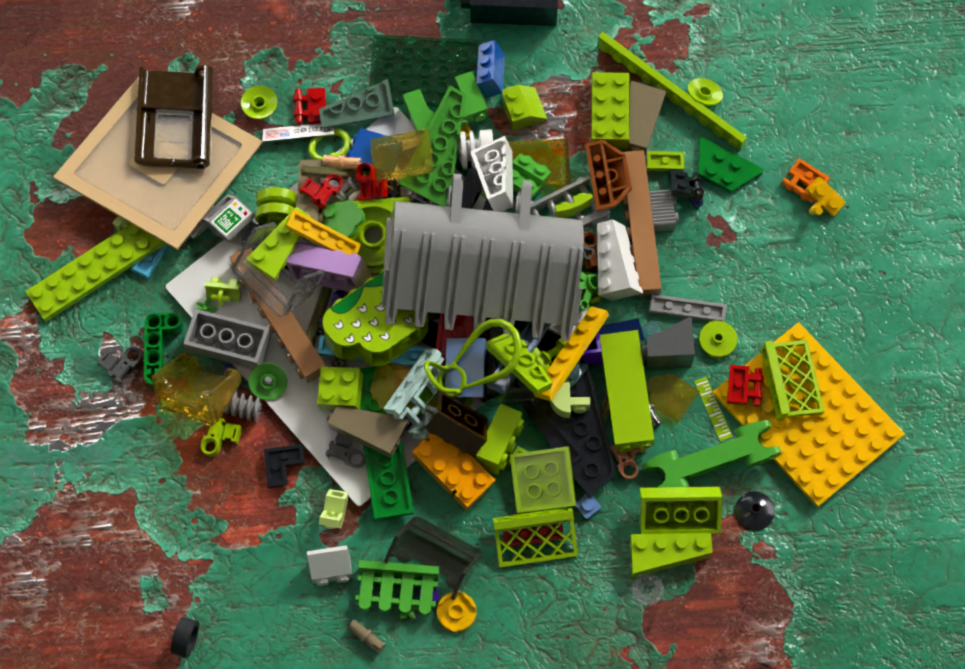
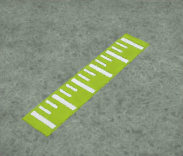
(713, 409)

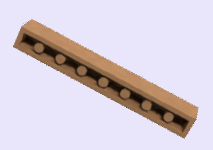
(641, 225)
(289, 337)

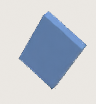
(472, 362)

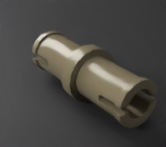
(366, 636)

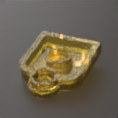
(386, 382)
(671, 395)

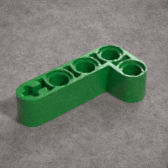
(158, 333)

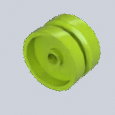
(274, 205)

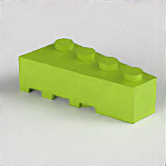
(666, 551)

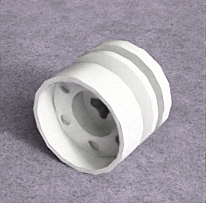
(467, 145)

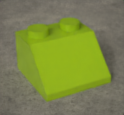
(522, 106)

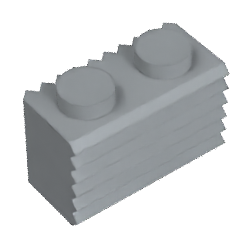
(663, 210)

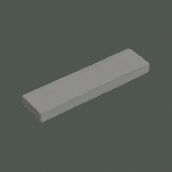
(687, 308)

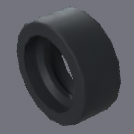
(184, 637)

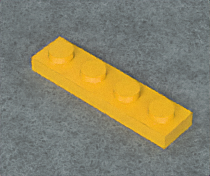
(320, 234)

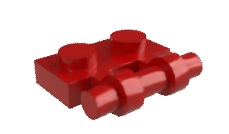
(316, 100)
(738, 385)

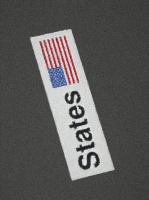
(296, 132)

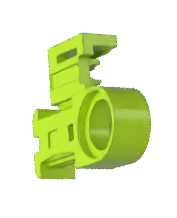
(220, 432)

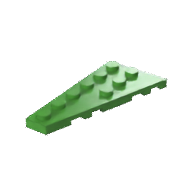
(444, 141)

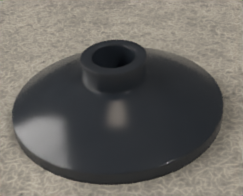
(751, 519)

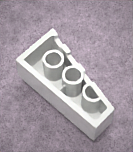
(496, 172)
(615, 263)

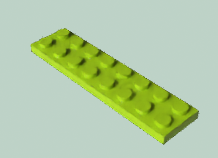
(92, 270)

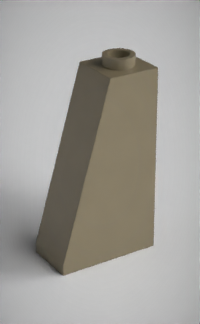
(644, 111)
(369, 428)

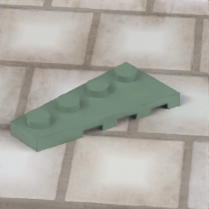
(366, 105)

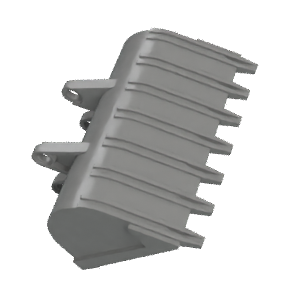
(483, 263)

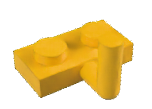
(825, 198)

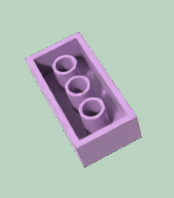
(341, 269)

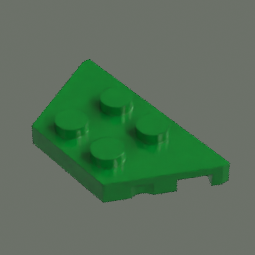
(724, 167)

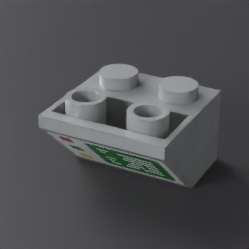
(228, 217)

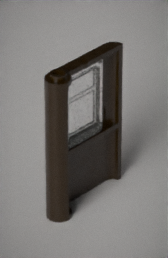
(178, 120)

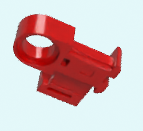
(367, 186)
(322, 192)

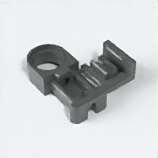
(119, 367)
(343, 446)

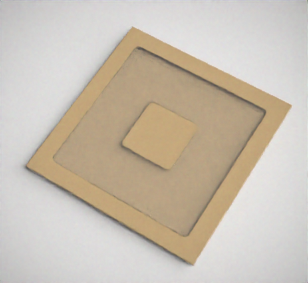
(153, 198)

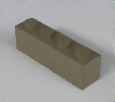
(303, 200)

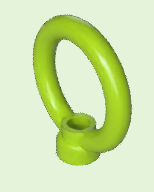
(337, 132)

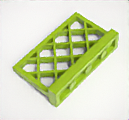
(775, 379)
(535, 519)

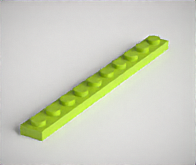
(673, 92)

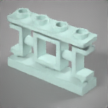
(411, 389)

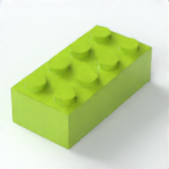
(610, 108)
(680, 510)

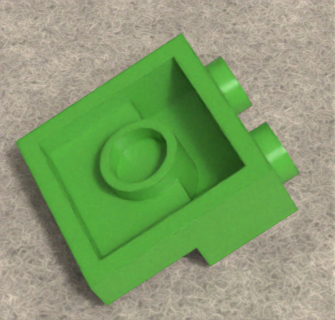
(528, 170)

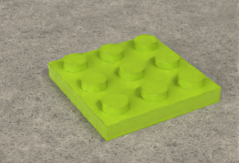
(543, 480)

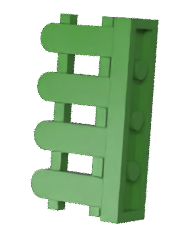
(408, 573)

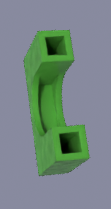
(474, 108)

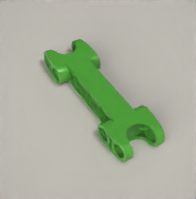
(742, 448)

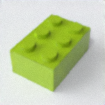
(500, 439)

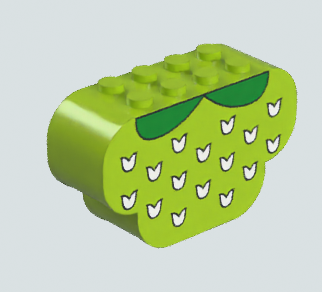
(359, 328)

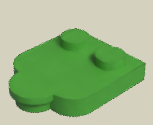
(344, 218)

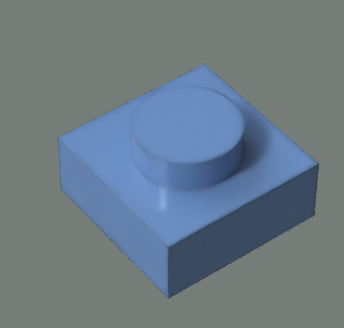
(587, 507)

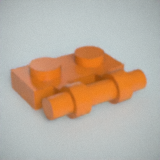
(805, 174)

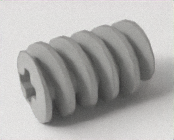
(244, 407)

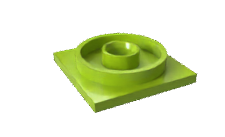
(376, 215)

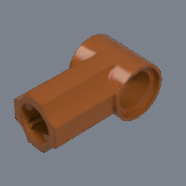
(591, 264)

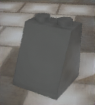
(670, 347)

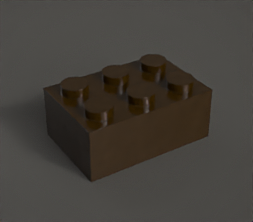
(456, 423)

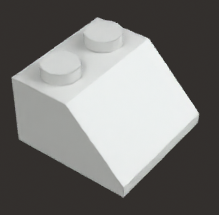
(330, 565)

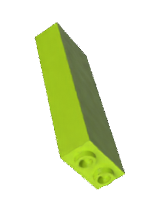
(627, 391)

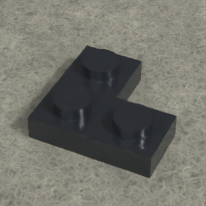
(278, 459)

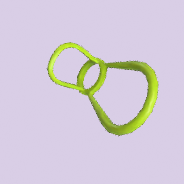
(473, 337)

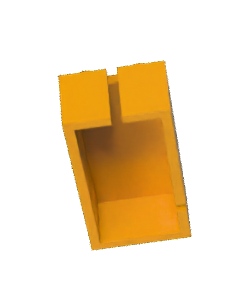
(453, 470)

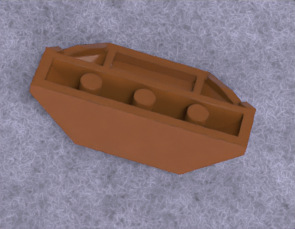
(608, 174)

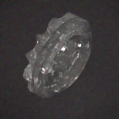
(649, 580)

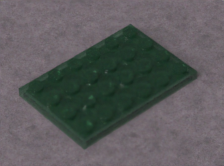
(421, 64)

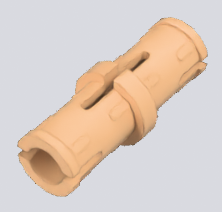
(341, 162)

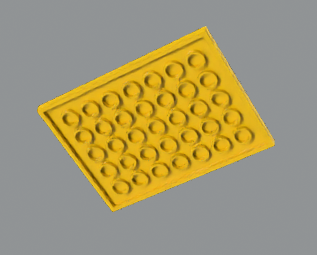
(825, 448)

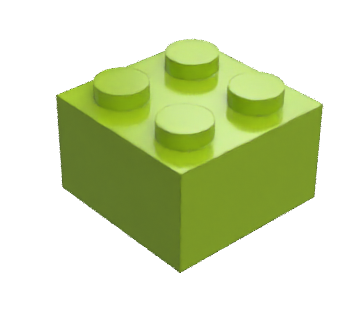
(339, 388)

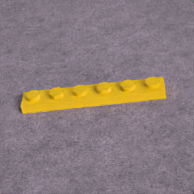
(574, 350)

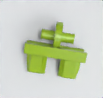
(223, 292)

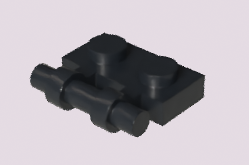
(685, 186)

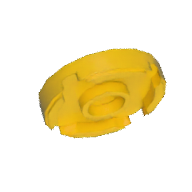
(456, 614)

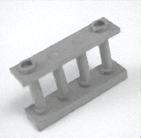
(565, 193)

